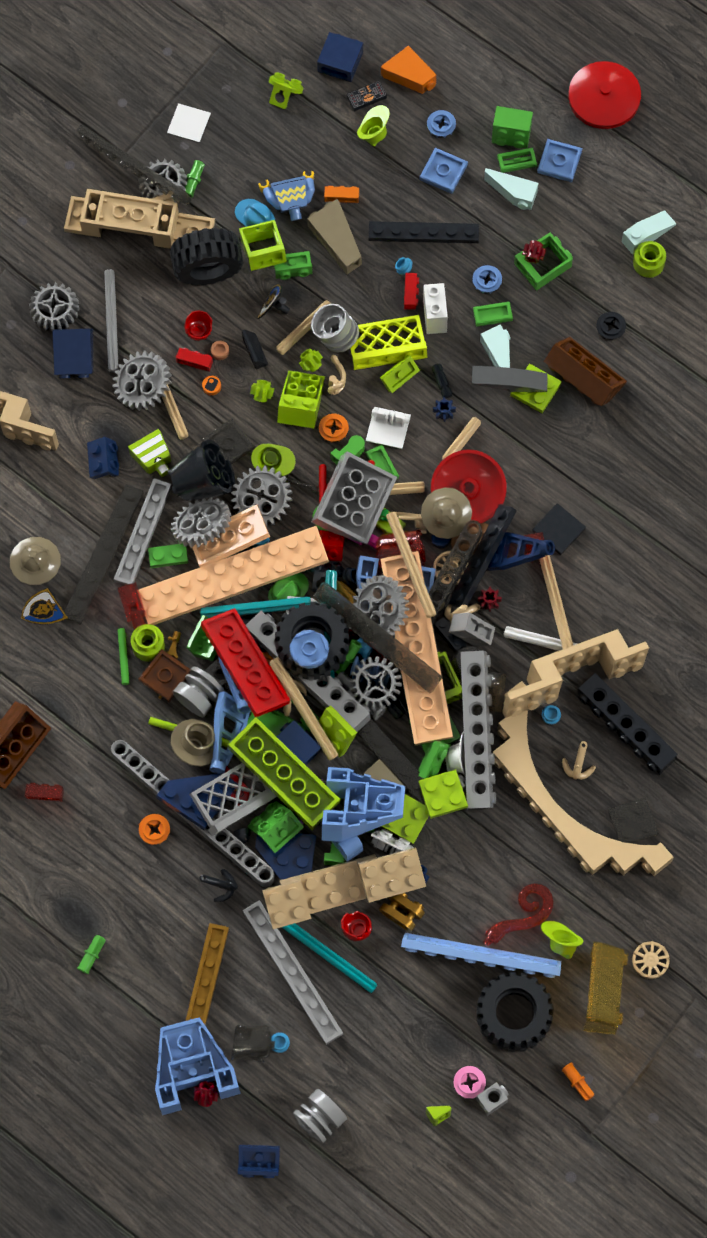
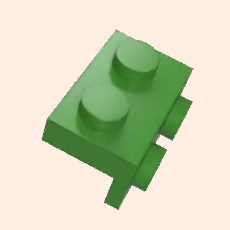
(297, 265)
(199, 643)
(433, 759)

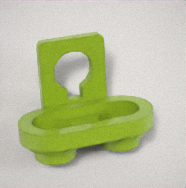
(286, 86)

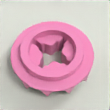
(474, 1074)

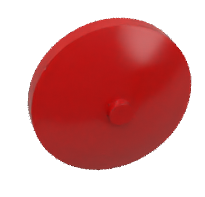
(604, 95)
(476, 477)

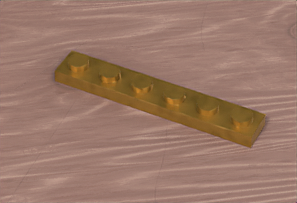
(207, 972)

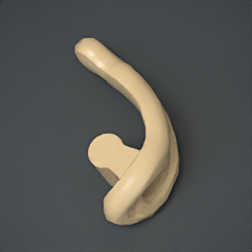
(334, 384)

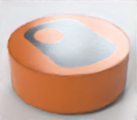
(211, 385)

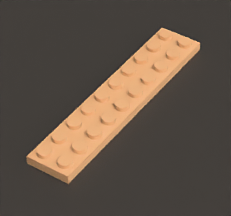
(233, 576)
(426, 710)

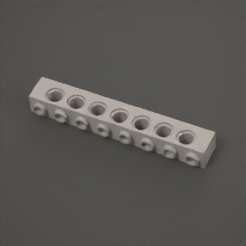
(356, 719)
(470, 720)

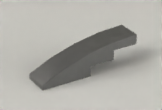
(509, 378)

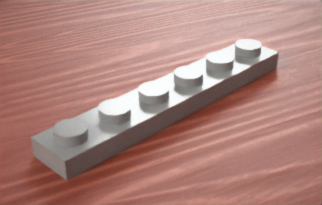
(142, 532)

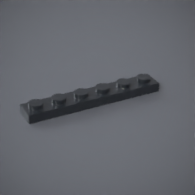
(423, 232)
(482, 556)

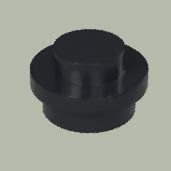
(349, 576)

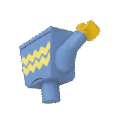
(290, 194)

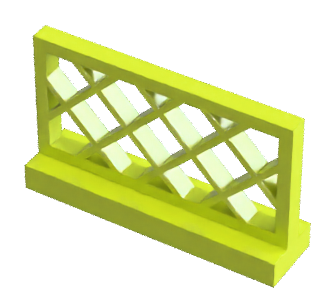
(389, 353)

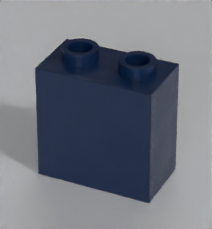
(340, 57)
(298, 742)

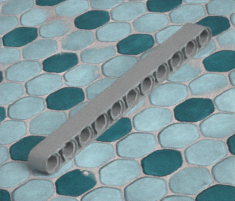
(225, 847)

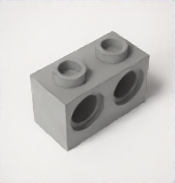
(472, 629)

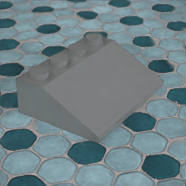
(354, 498)

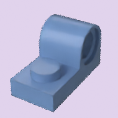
(349, 847)

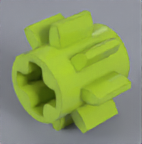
(310, 360)
(262, 391)

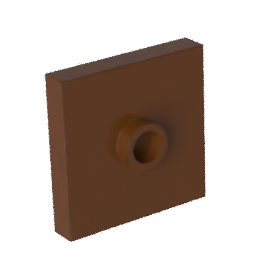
(164, 675)

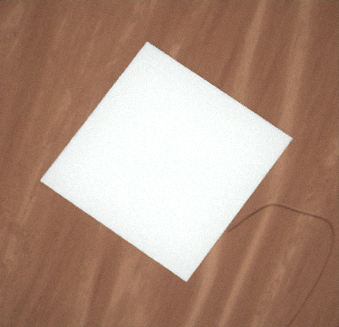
(188, 122)

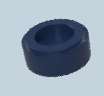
(439, 542)

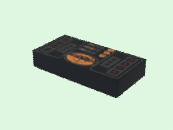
(366, 96)

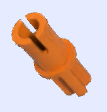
(578, 1082)

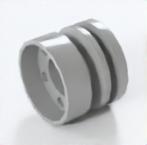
(335, 328)
(195, 695)
(319, 1116)

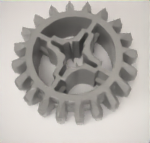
(165, 170)
(39, 303)
(381, 675)

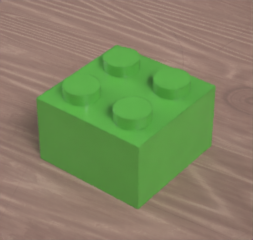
(512, 127)

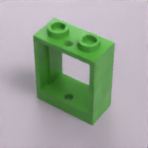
(532, 275)

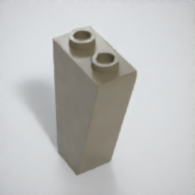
(335, 235)

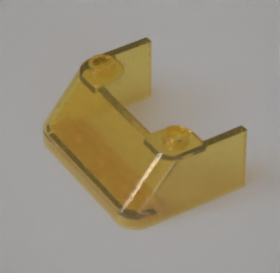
(605, 988)

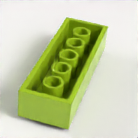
(283, 773)

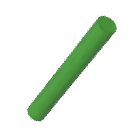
(123, 656)

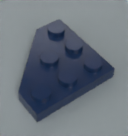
(176, 796)
(292, 859)

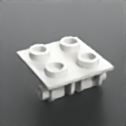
(388, 427)
(384, 836)

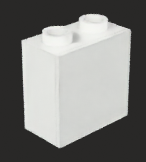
(435, 308)

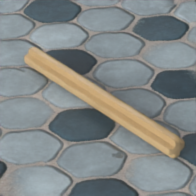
(411, 564)
(556, 602)
(303, 708)

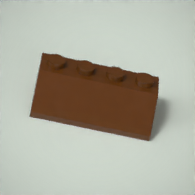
(584, 371)
(19, 737)

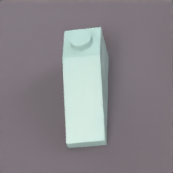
(514, 189)
(647, 230)
(497, 346)

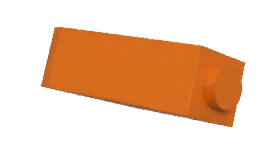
(409, 71)

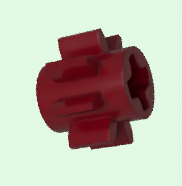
(534, 251)
(489, 594)
(205, 1093)

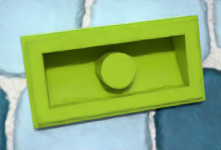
(438, 1114)

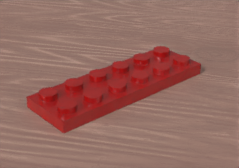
(245, 662)

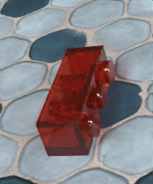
(44, 792)

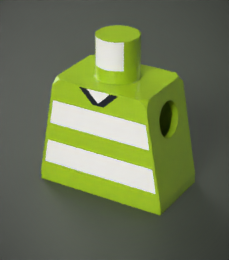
(151, 453)

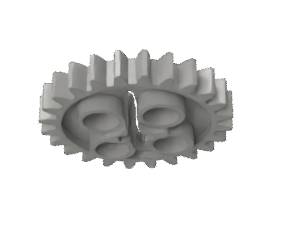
(142, 380)
(268, 481)
(201, 522)
(381, 605)

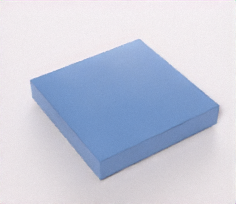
(559, 160)
(443, 170)

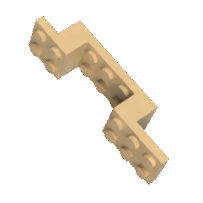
(131, 215)
(15, 425)
(546, 672)
(342, 884)

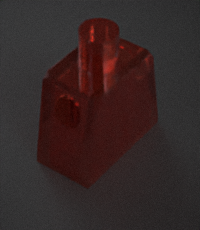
(131, 598)

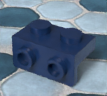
(102, 458)
(259, 1161)

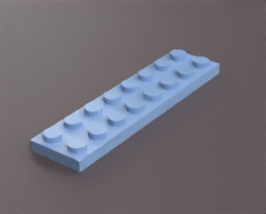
(474, 953)

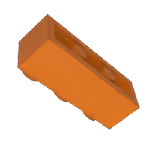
(342, 193)

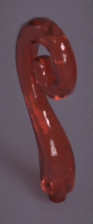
(500, 929)

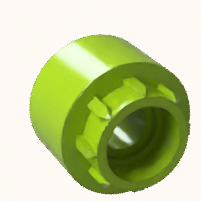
(646, 267)
(144, 633)

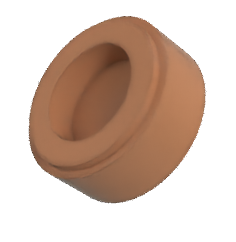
(219, 350)

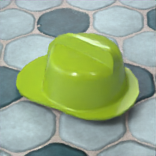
(374, 125)
(273, 456)
(562, 939)

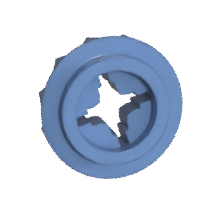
(437, 117)
(482, 273)

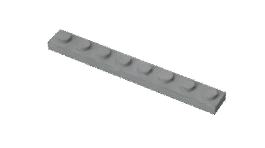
(293, 973)

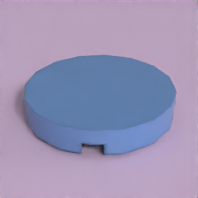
(309, 649)

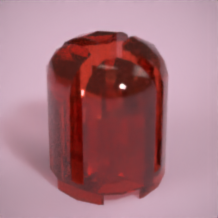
(388, 547)

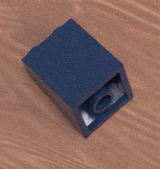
(73, 352)

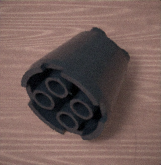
(202, 473)

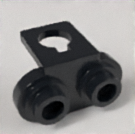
(320, 571)

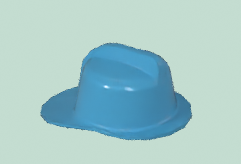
(252, 212)

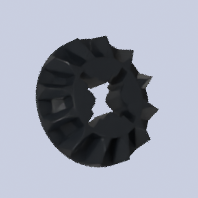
(608, 318)

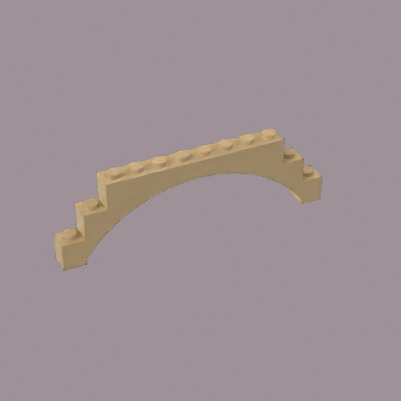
(589, 847)

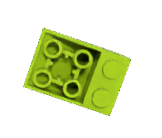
(300, 399)

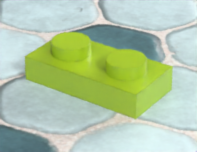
(399, 374)

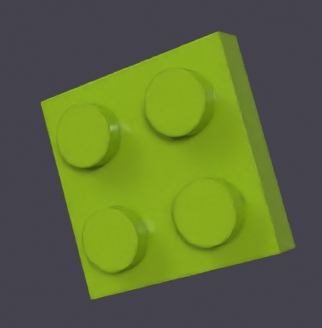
(538, 400)
(337, 729)
(443, 794)
(413, 820)

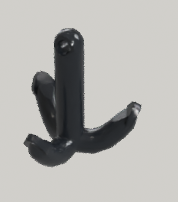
(230, 885)

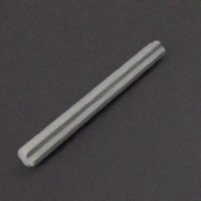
(111, 320)

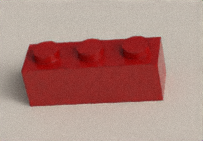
(411, 291)
(194, 359)

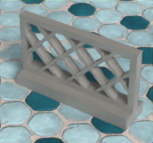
(238, 812)

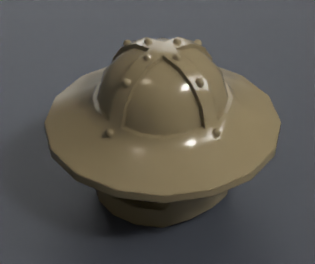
(446, 512)
(35, 561)
(193, 742)

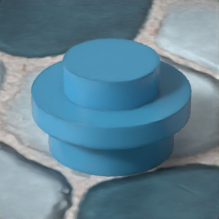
(403, 265)
(551, 714)
(281, 1042)

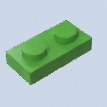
(167, 555)

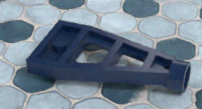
(540, 549)

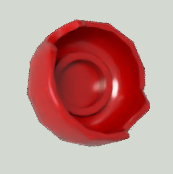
(198, 325)
(356, 926)

